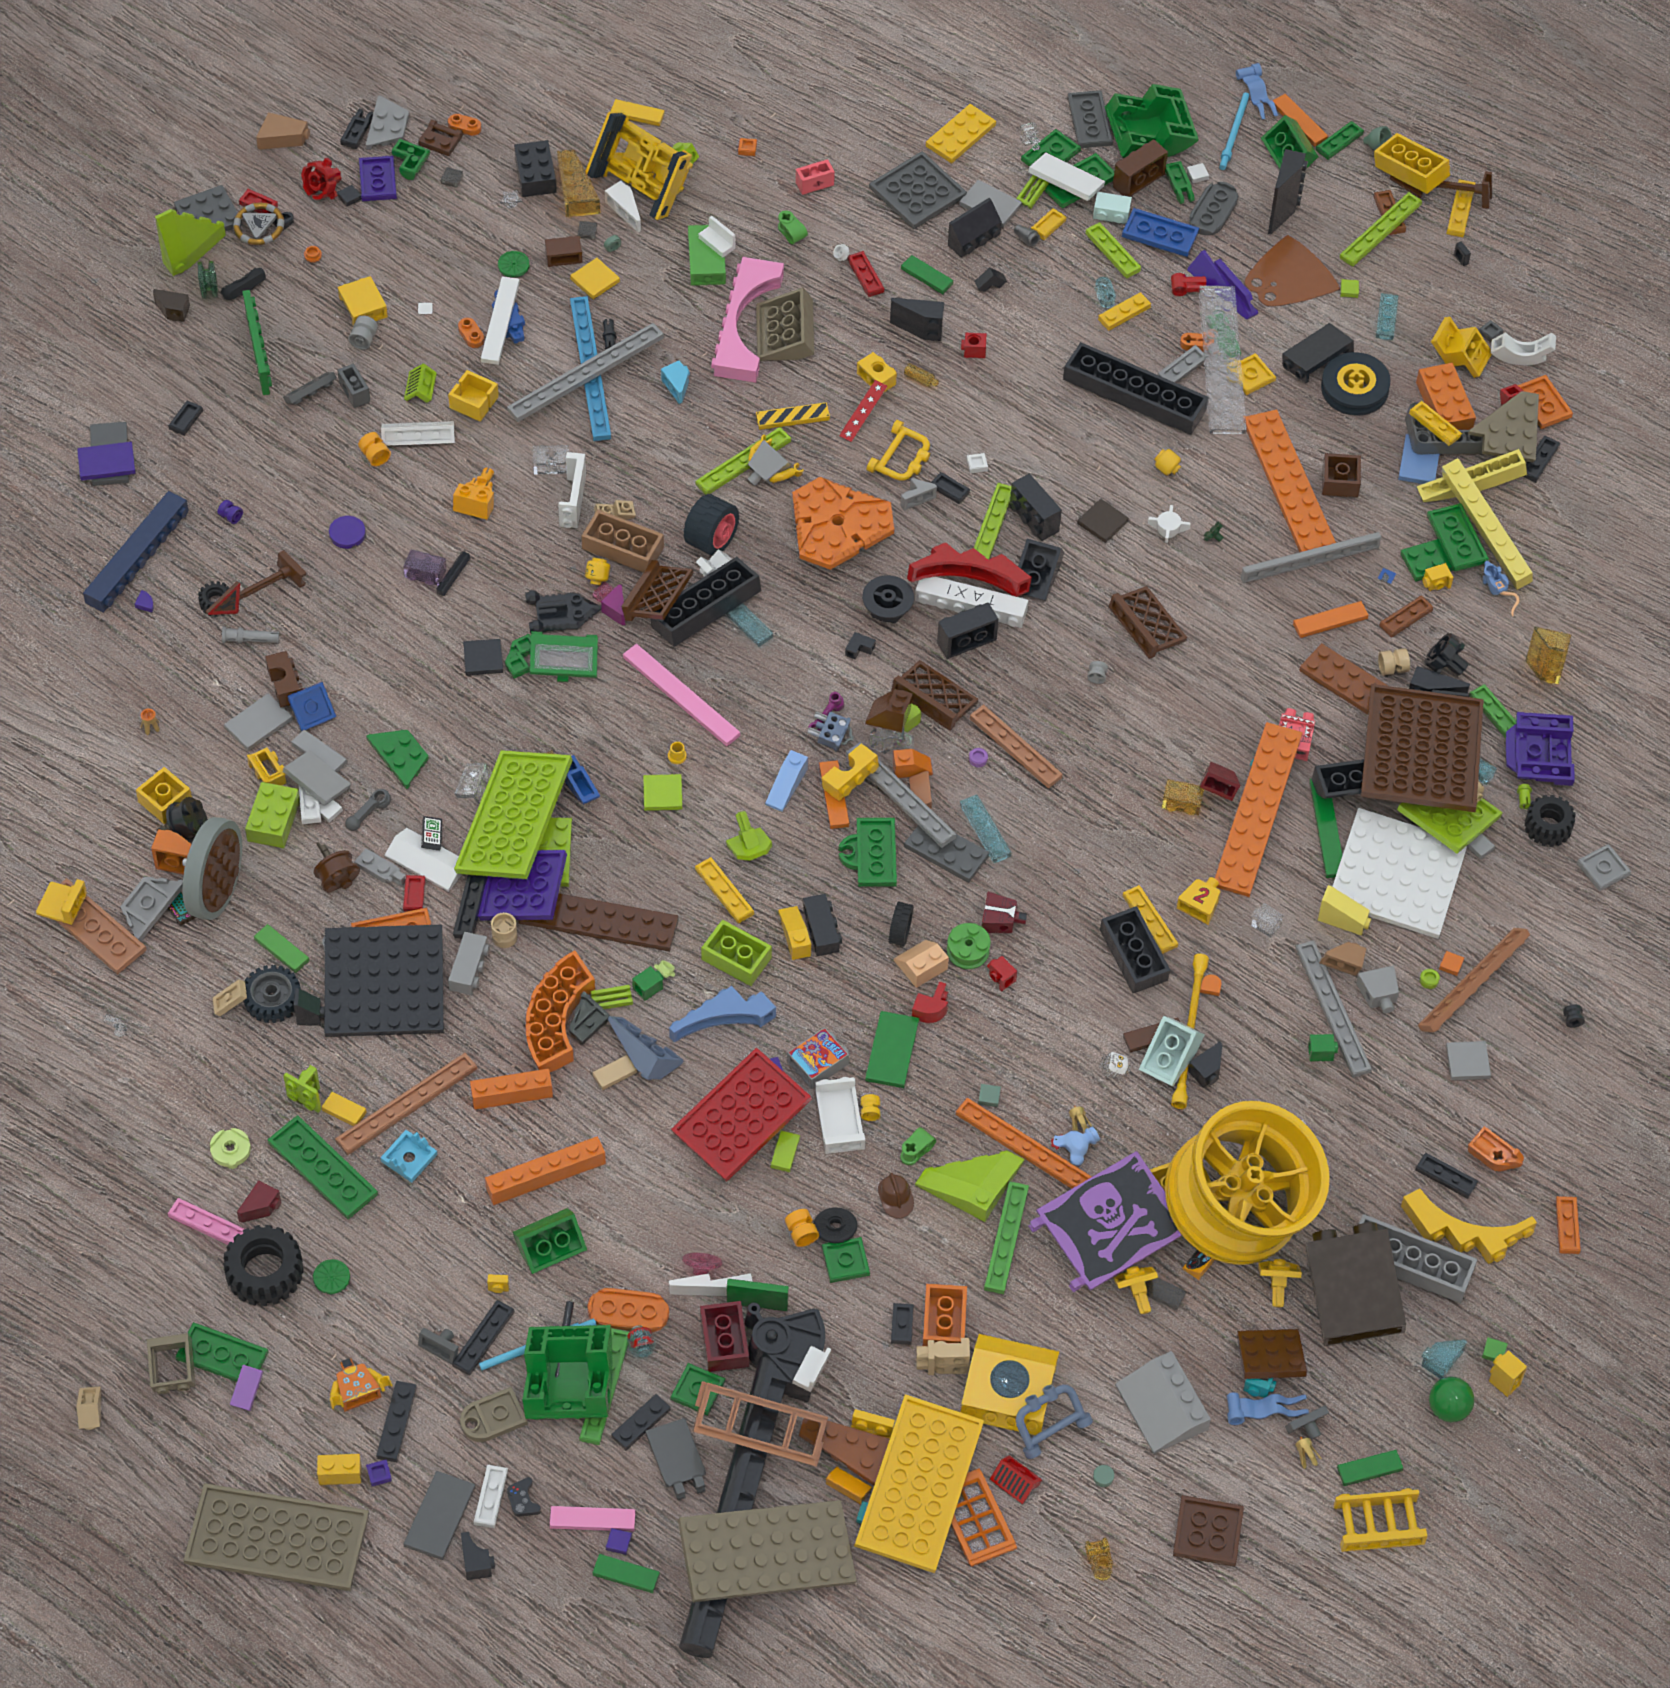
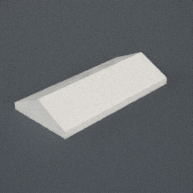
(433, 864)

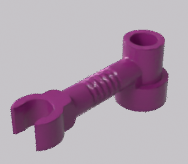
(836, 703)

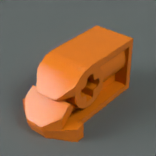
(1488, 1146)

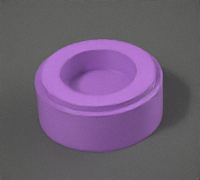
(978, 757)

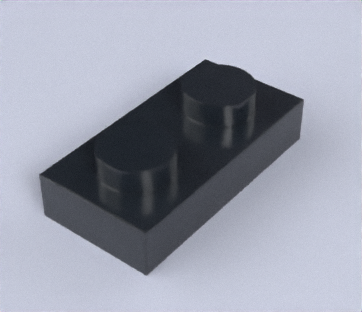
(902, 1323)

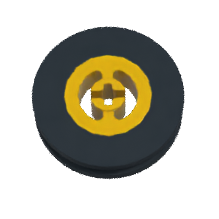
(1356, 369)

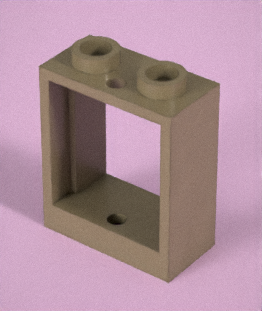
(169, 1343)

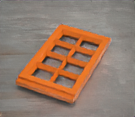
(979, 1522)

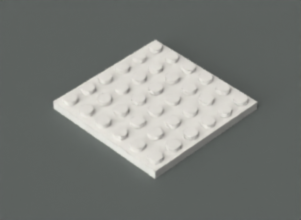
(1398, 872)

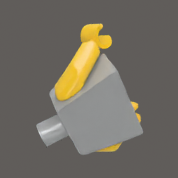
(769, 464)

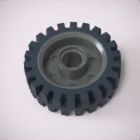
(269, 981)

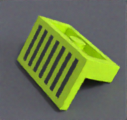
(420, 383)

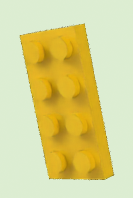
(960, 133)

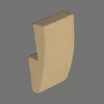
(620, 508)

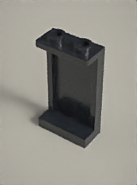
(1316, 351)

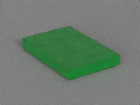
(1055, 145)
(766, 1295)

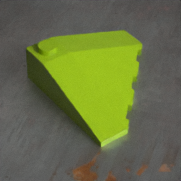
(185, 239)
(974, 1183)

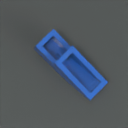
(580, 783)

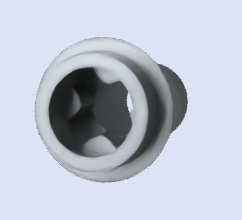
(1027, 235)

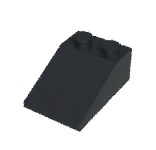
(918, 317)
(1042, 564)

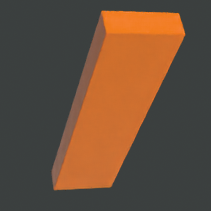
(1287, 107)
(1330, 619)
(836, 809)

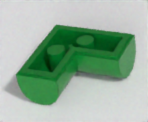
(413, 156)

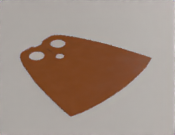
(1295, 271)

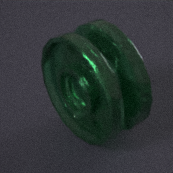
(207, 279)

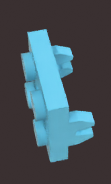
(409, 1144)

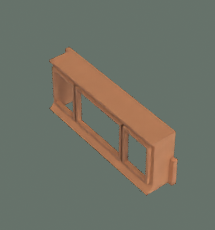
(727, 1435)

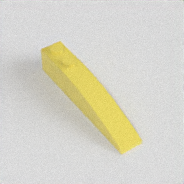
(1484, 475)

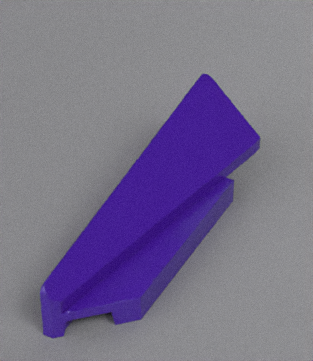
(1220, 275)

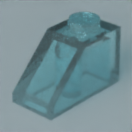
(1442, 1356)

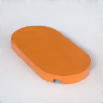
(628, 1309)

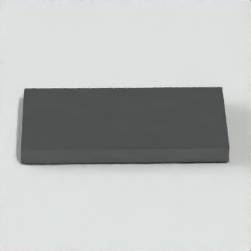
(1090, 119)
(109, 434)
(439, 1515)

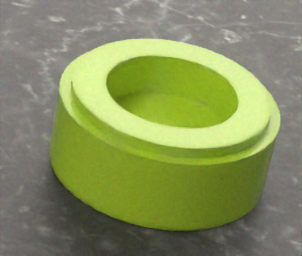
(1429, 978)

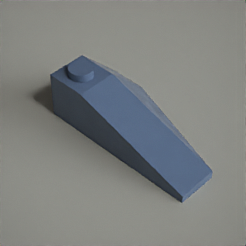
(645, 1055)

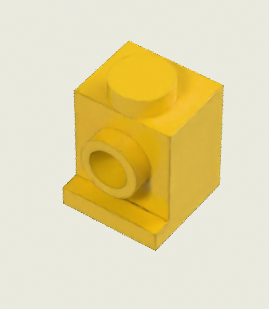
(1437, 577)

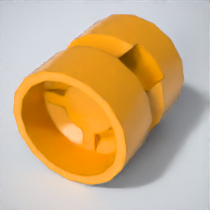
(374, 449)
(802, 1228)

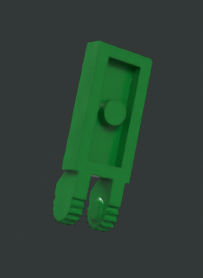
(1179, 181)

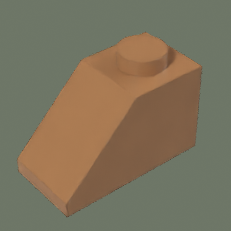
(1346, 958)

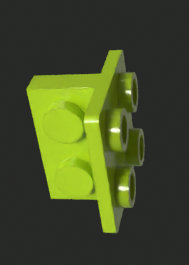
(305, 1089)

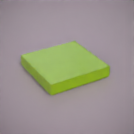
(662, 792)

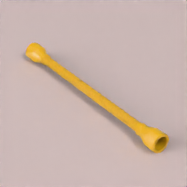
(1199, 964)

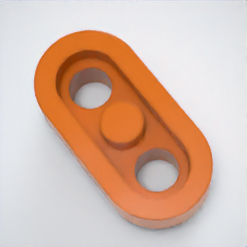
(468, 125)
(469, 329)

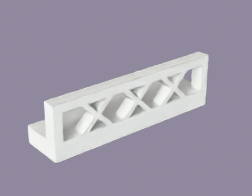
(418, 433)

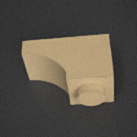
(89, 1408)

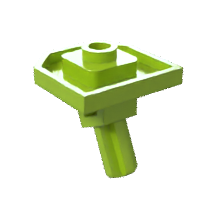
(750, 842)

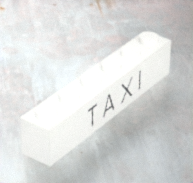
(962, 597)

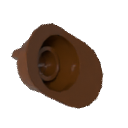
(896, 1196)

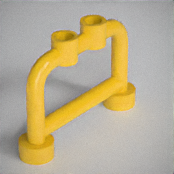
(914, 467)

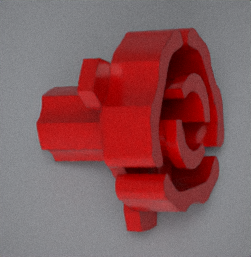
(321, 179)

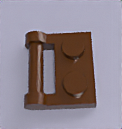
(438, 142)

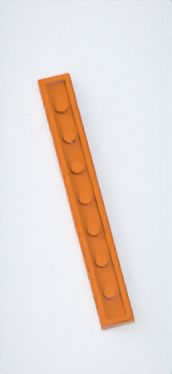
(1021, 1144)

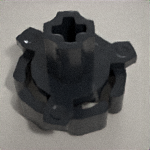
(1445, 654)

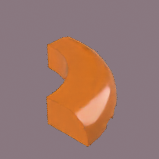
(551, 1009)

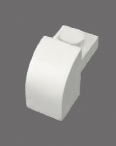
(714, 563)

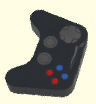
(520, 1500)

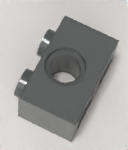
(353, 385)

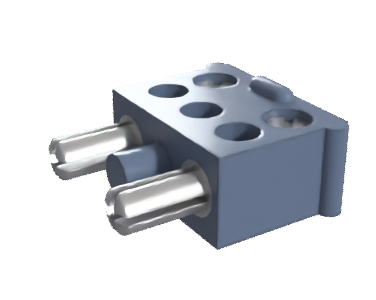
(832, 731)

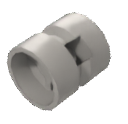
(362, 332)

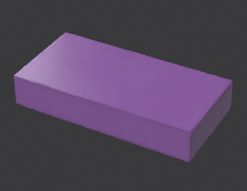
(246, 1387)

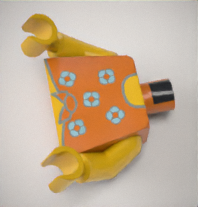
(357, 1385)

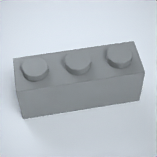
(468, 963)

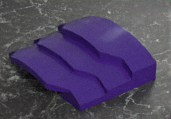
(1541, 748)

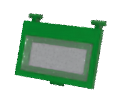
(563, 656)

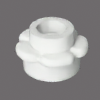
(841, 252)

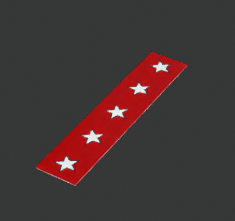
(863, 410)

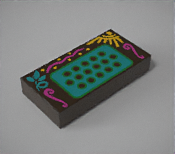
(179, 911)

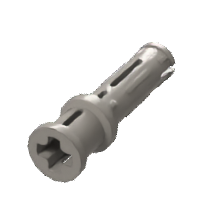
(240, 635)

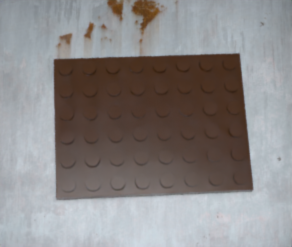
(1422, 748)

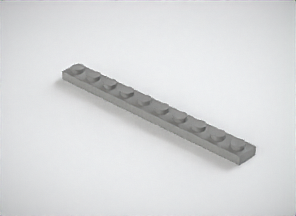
(585, 372)

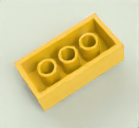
(1412, 163)

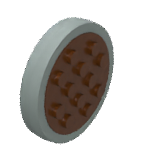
(212, 868)

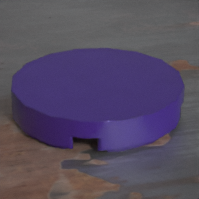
(347, 532)

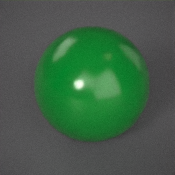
(1451, 1399)

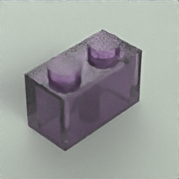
(424, 567)

